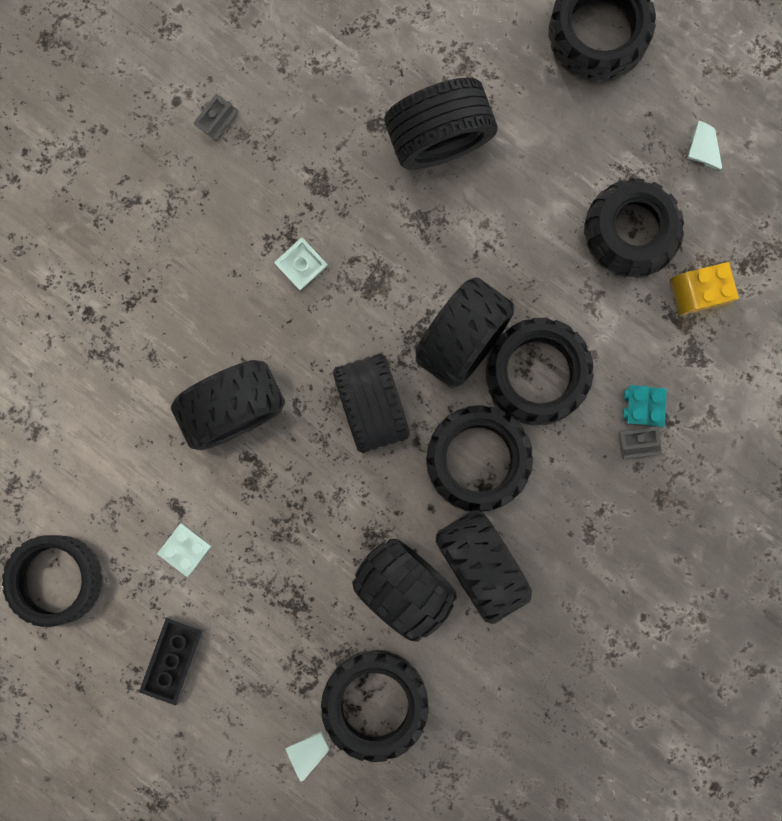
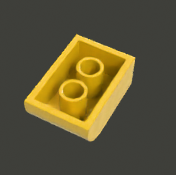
(704, 288)

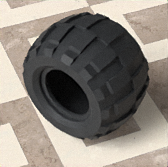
(614, 252)
(404, 590)

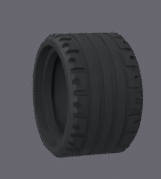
(371, 403)
(15, 587)

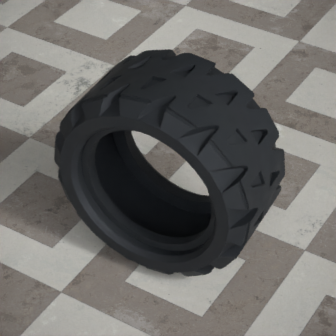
(594, 63)
(464, 332)
(562, 338)
(227, 404)
(508, 429)
(484, 566)
(378, 747)

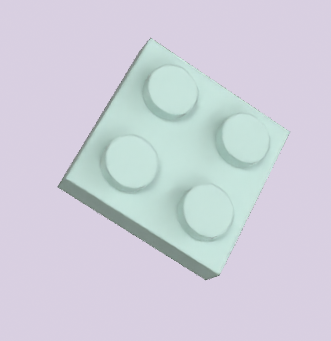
(301, 264)
(184, 550)

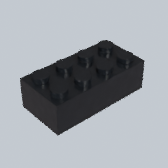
(172, 660)

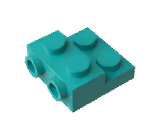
(645, 406)

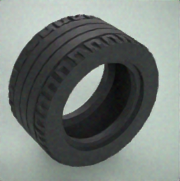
(440, 123)

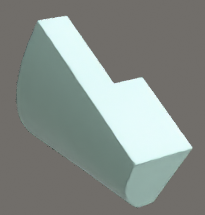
(705, 146)
(307, 754)

